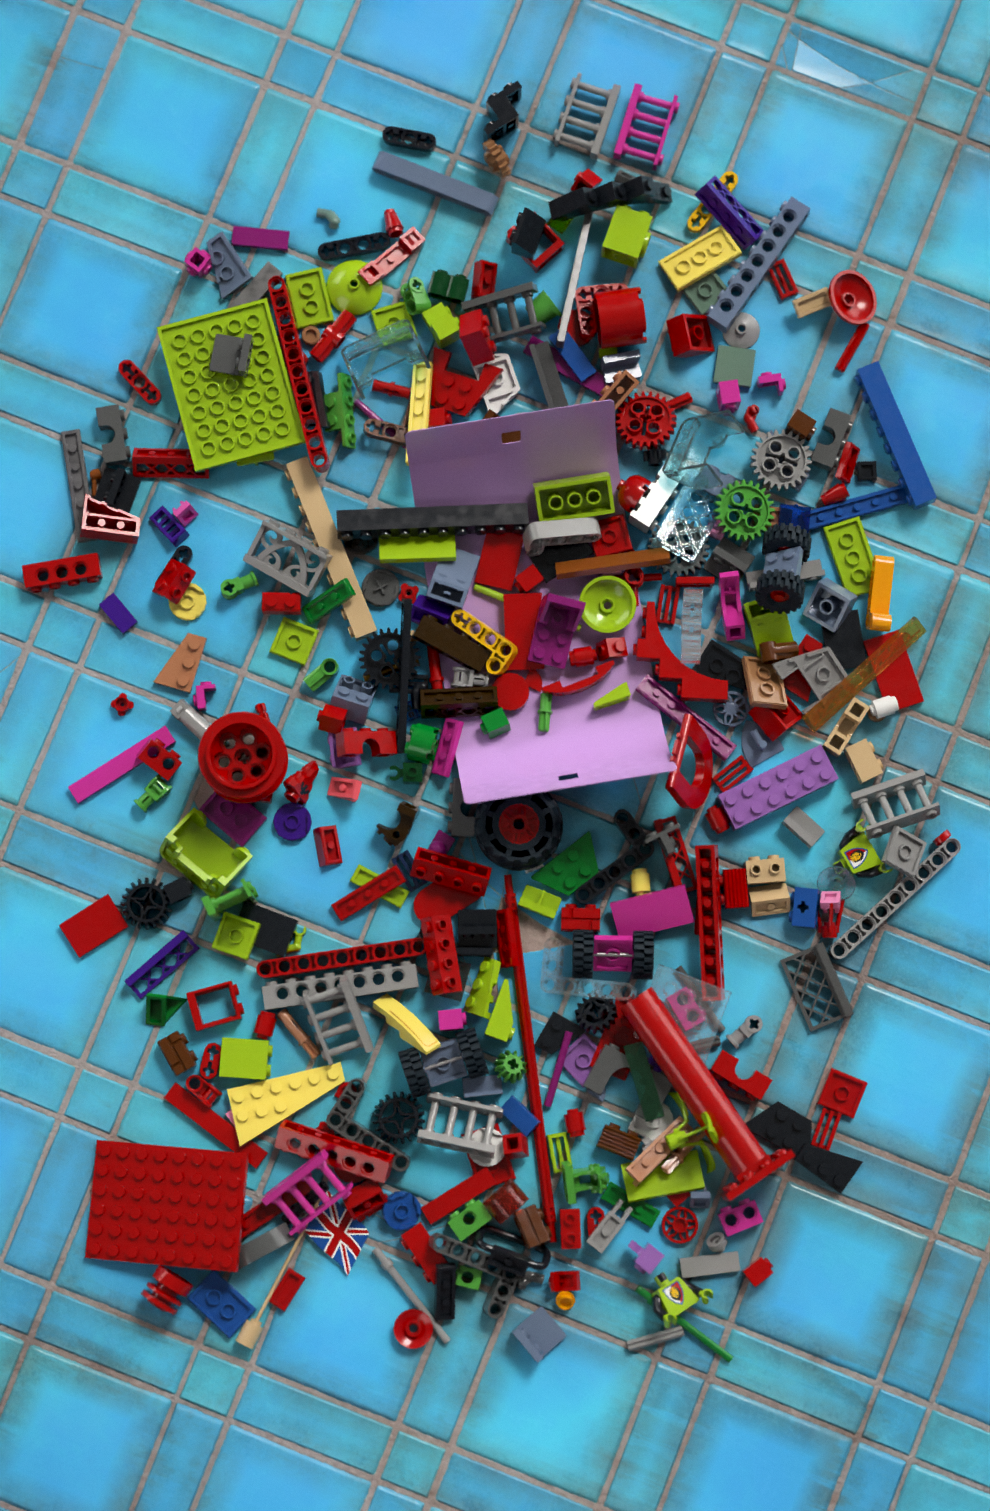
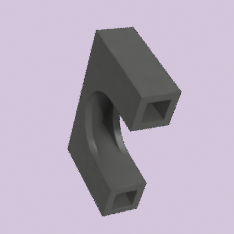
(611, 1060)

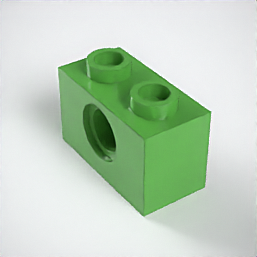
(464, 1230)

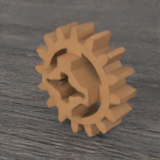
(496, 158)

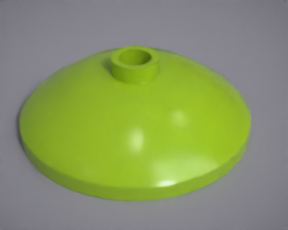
(356, 299)
(610, 590)

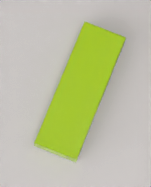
(396, 896)

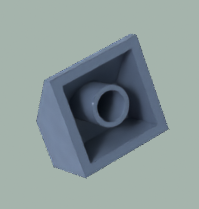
(829, 604)

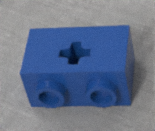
(810, 916)

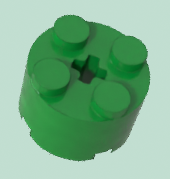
(423, 743)

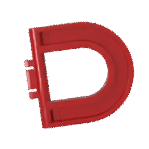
(684, 794)

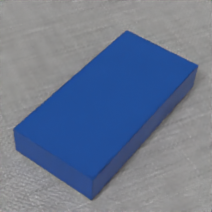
(520, 1116)

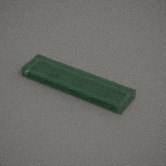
(643, 1081)

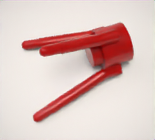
(830, 929)

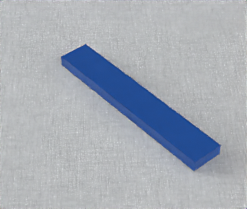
(857, 507)

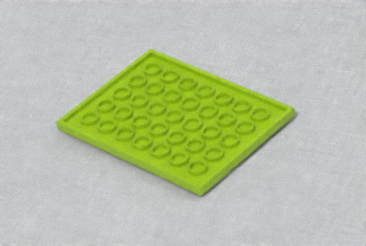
(229, 414)

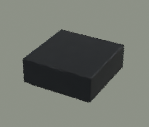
(866, 471)

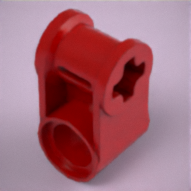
(204, 1091)

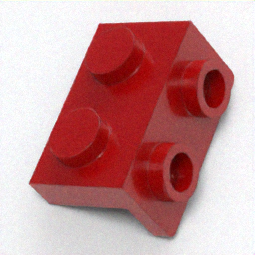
(174, 581)

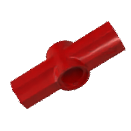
(333, 336)

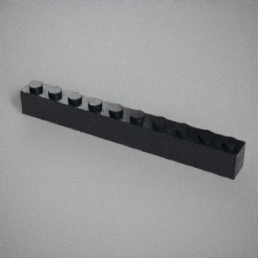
(432, 521)

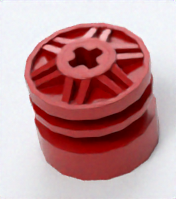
(167, 1289)

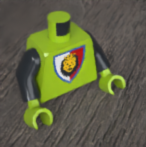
(859, 855)
(675, 1297)

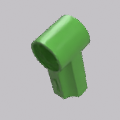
(320, 675)

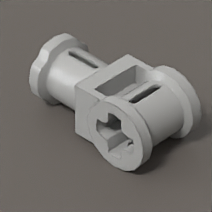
(469, 678)
(744, 1032)

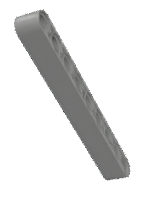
(903, 895)

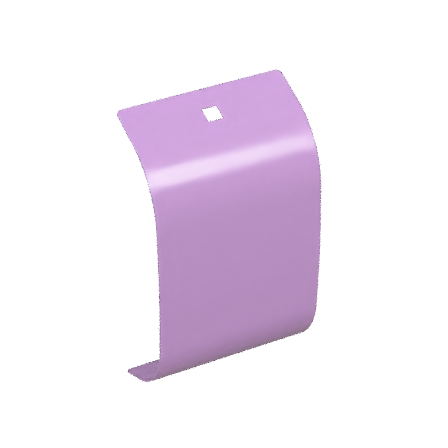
(474, 467)

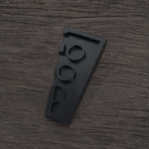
(721, 664)

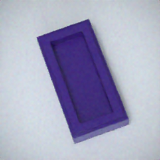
(118, 613)

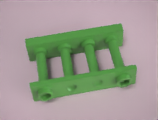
(216, 906)

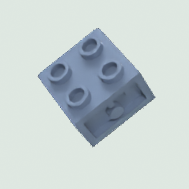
(539, 1333)

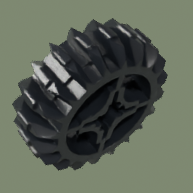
(144, 912)
(395, 1100)

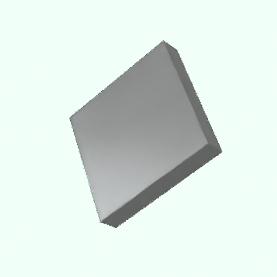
(903, 851)

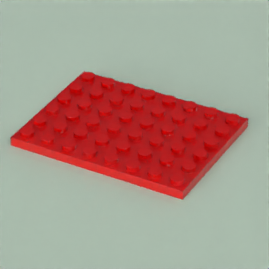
(167, 1205)

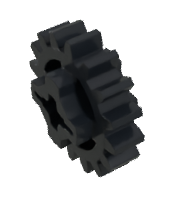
(587, 1018)

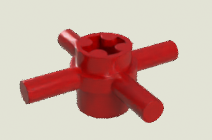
(638, 573)

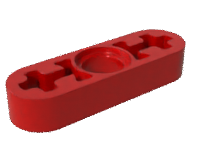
(153, 389)

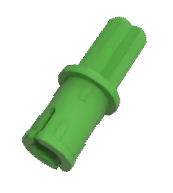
(544, 712)

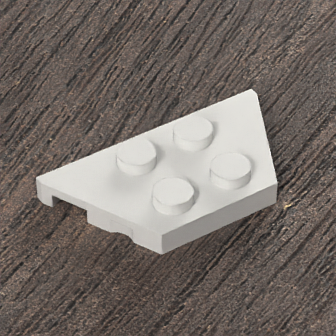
(504, 388)

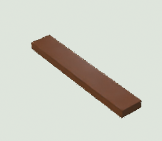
(612, 563)

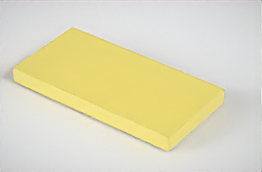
(700, 258)

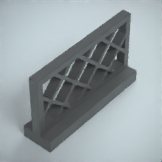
(832, 980)

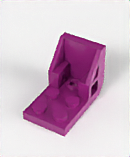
(554, 630)

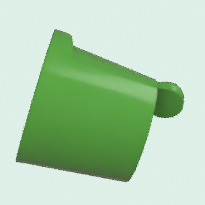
(545, 308)

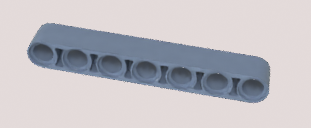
(435, 183)

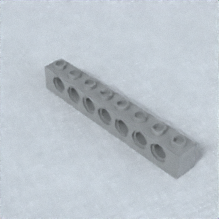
(409, 981)

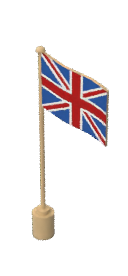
(333, 1233)

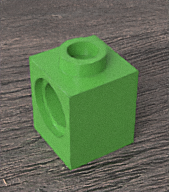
(477, 1275)

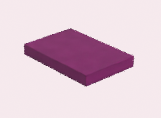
(235, 819)

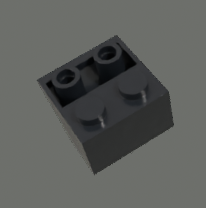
(527, 233)

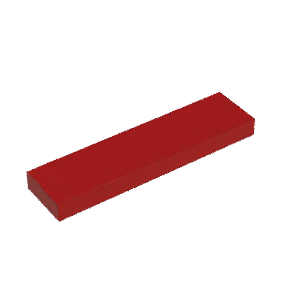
(368, 892)
(458, 1195)

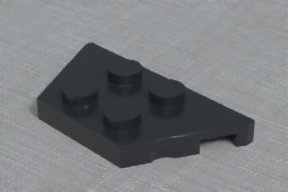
(782, 1127)

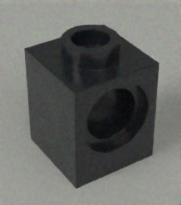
(179, 890)

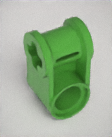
(415, 298)

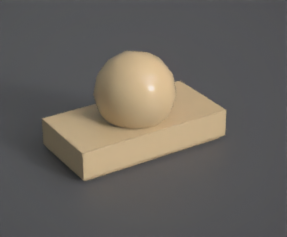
(811, 302)

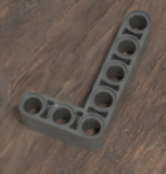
(362, 1131)
(481, 1264)

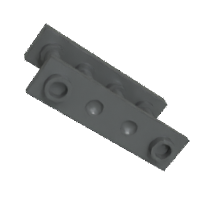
(508, 297)

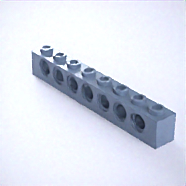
(724, 320)

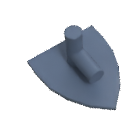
(757, 745)

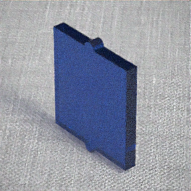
(794, 514)

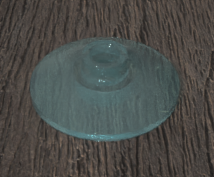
(846, 885)

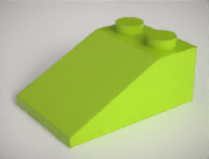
(501, 1019)

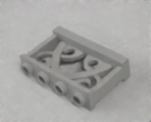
(262, 562)

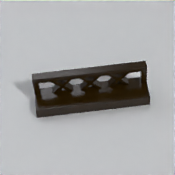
(458, 699)

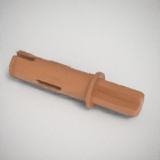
(298, 1033)
(679, 1154)

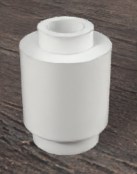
(884, 706)

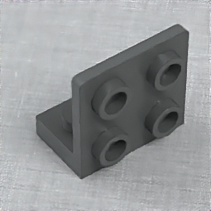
(231, 354)

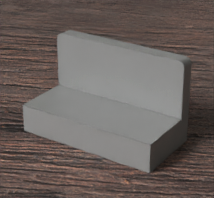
(803, 827)

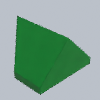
(161, 1008)

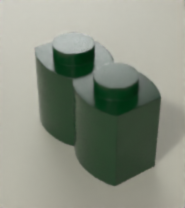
(448, 287)

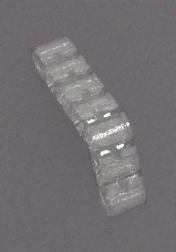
(579, 984)

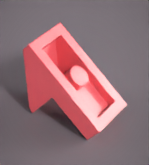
(344, 788)

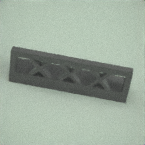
(548, 375)

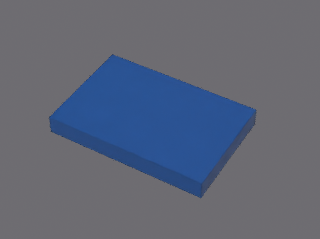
(221, 1303)

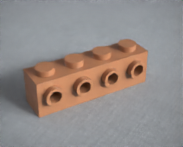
(619, 389)

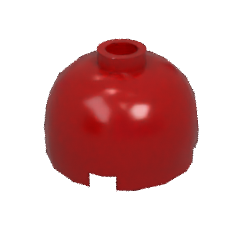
(631, 491)

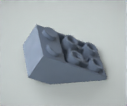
(453, 580)

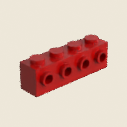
(451, 871)
(441, 954)

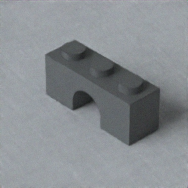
(111, 419)
(826, 455)
(461, 825)

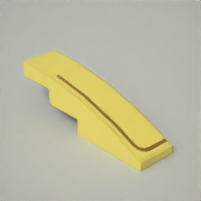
(410, 1027)

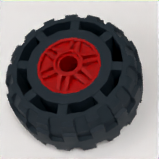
(524, 847)

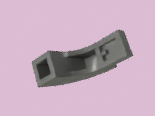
(264, 1244)

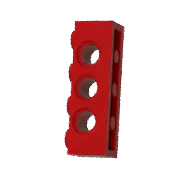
(33, 571)

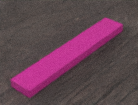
(117, 767)

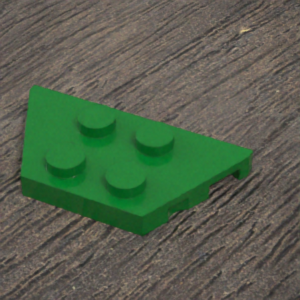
(570, 867)

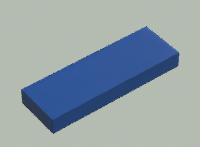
(574, 357)

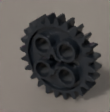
(374, 667)

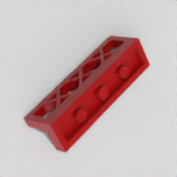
(165, 456)
(670, 861)

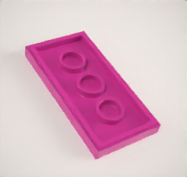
(652, 911)

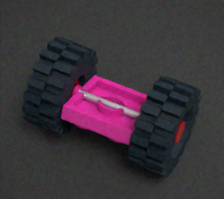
(613, 954)

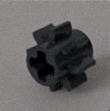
(655, 456)

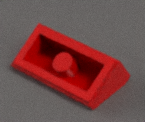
(483, 278)
(327, 845)

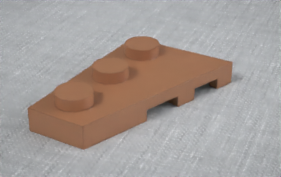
(183, 665)

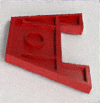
(457, 392)

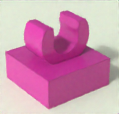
(185, 513)

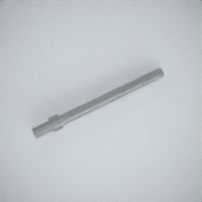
(387, 1264)

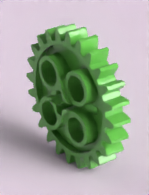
(746, 493)

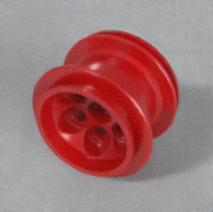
(236, 727)

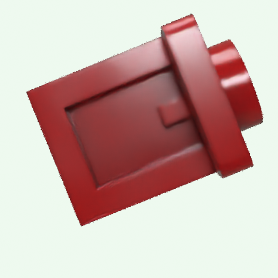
(611, 648)
(564, 1281)

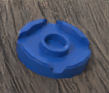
(401, 1210)

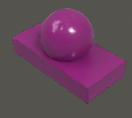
(441, 843)

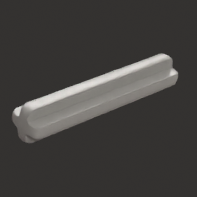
(655, 1338)

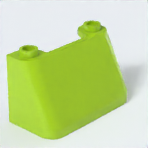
(203, 855)

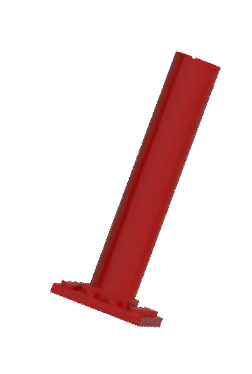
(701, 1093)

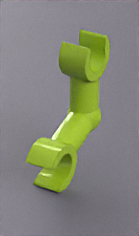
(297, 941)

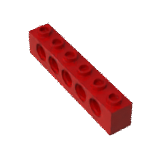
(344, 1148)

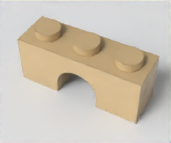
(845, 727)

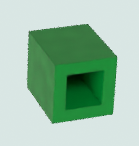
(495, 723)

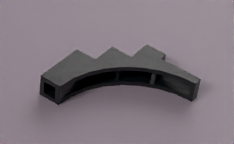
(587, 200)

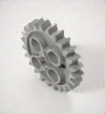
(775, 476)

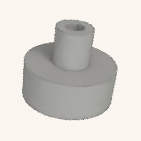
(717, 1242)

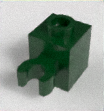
(411, 773)

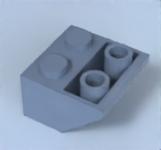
(355, 697)

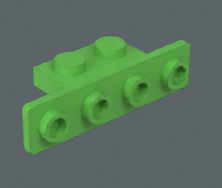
(341, 411)

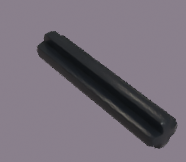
(311, 1197)

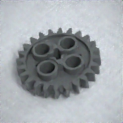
(685, 566)

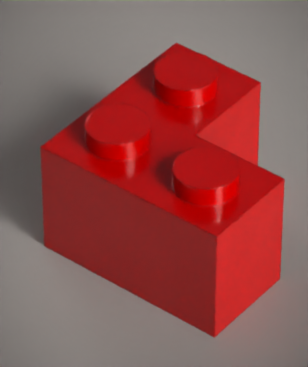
(475, 337)

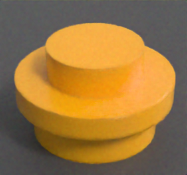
(565, 1300)

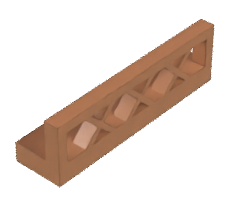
(654, 1154)

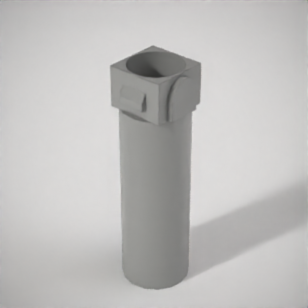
(191, 719)

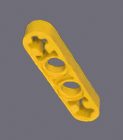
(694, 216)

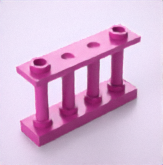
(633, 114)
(304, 1173)

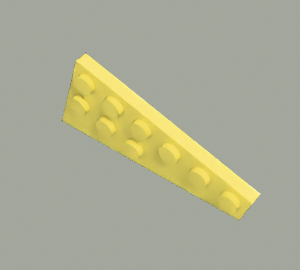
(271, 1101)

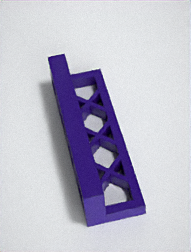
(728, 214)
(156, 959)

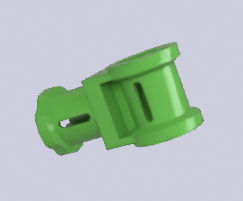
(238, 585)
(153, 793)

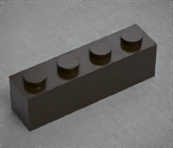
(450, 643)

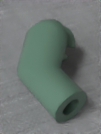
(331, 216)

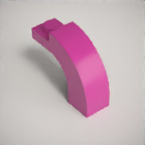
(731, 606)

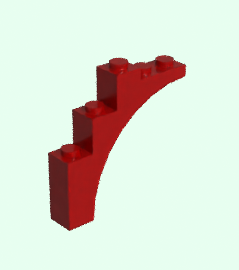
(654, 649)

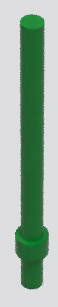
(690, 1328)

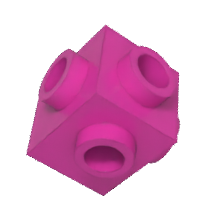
(198, 256)

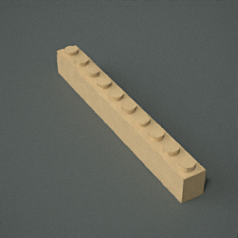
(325, 534)

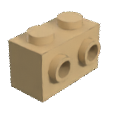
(864, 761)
(765, 870)

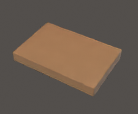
(763, 684)

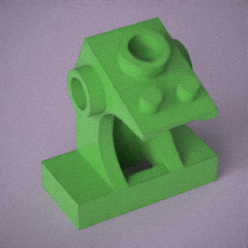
(597, 1184)

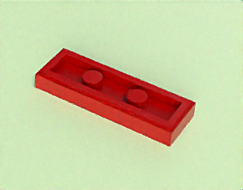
(506, 938)

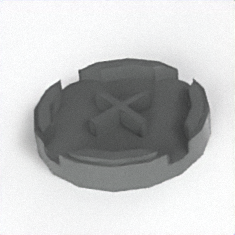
(380, 587)

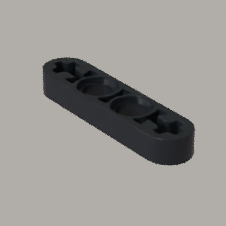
(354, 249)

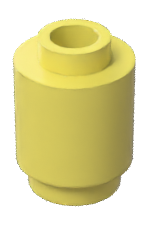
(640, 881)

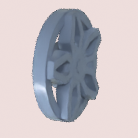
(731, 709)

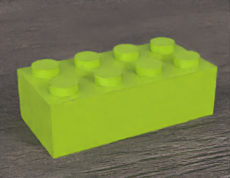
(574, 497)

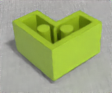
(442, 325)

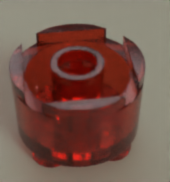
(505, 1201)

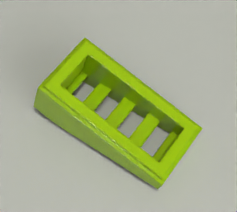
(614, 697)

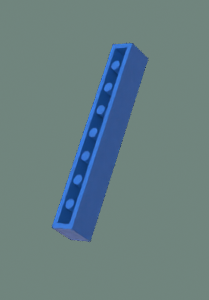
(895, 436)

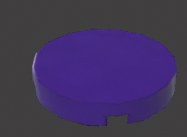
(292, 821)

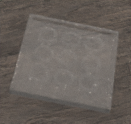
(693, 1005)

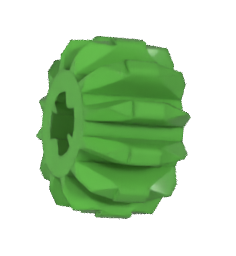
(508, 1072)

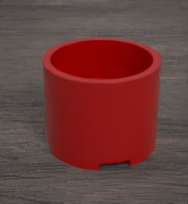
(620, 318)

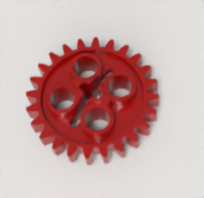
(628, 418)

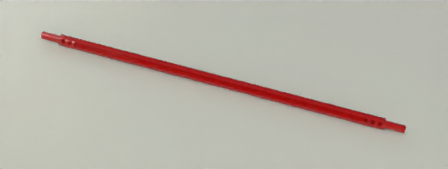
(531, 1067)

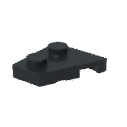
(553, 1033)

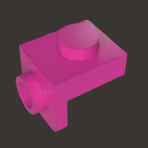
(768, 379)
(200, 697)

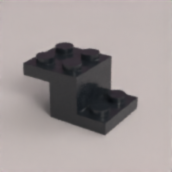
(501, 112)

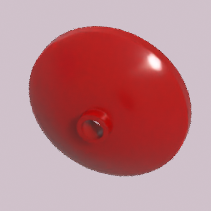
(852, 297)

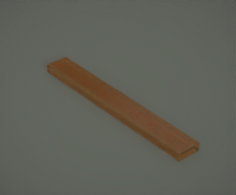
(864, 674)

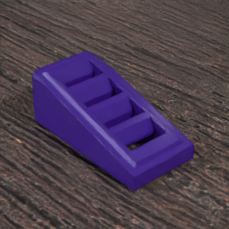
(177, 535)

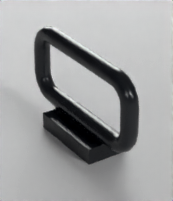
(508, 1259)

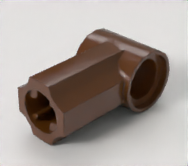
(773, 652)

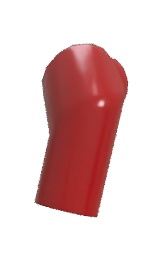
(749, 418)

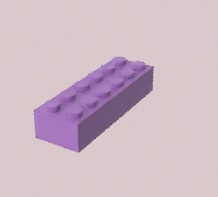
(777, 787)

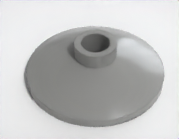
(746, 338)

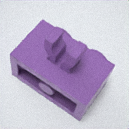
(646, 1258)

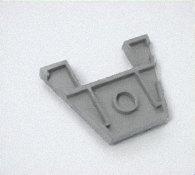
(819, 670)

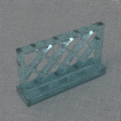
(672, 518)

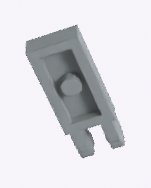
(608, 1228)

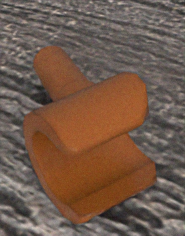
(95, 474)

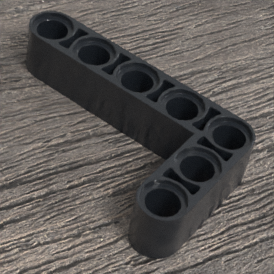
(620, 862)

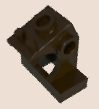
(408, 815)

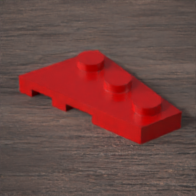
(795, 681)

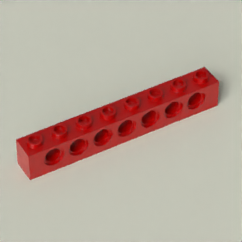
(709, 915)

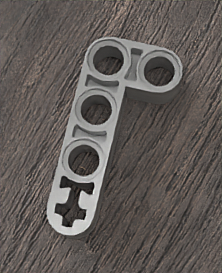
(559, 532)

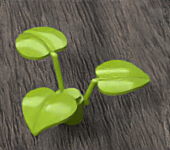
(679, 1138)

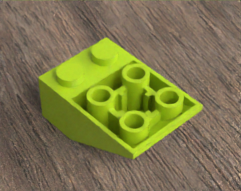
(766, 625)

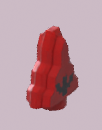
(300, 783)

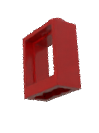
(547, 255)
(195, 1010)

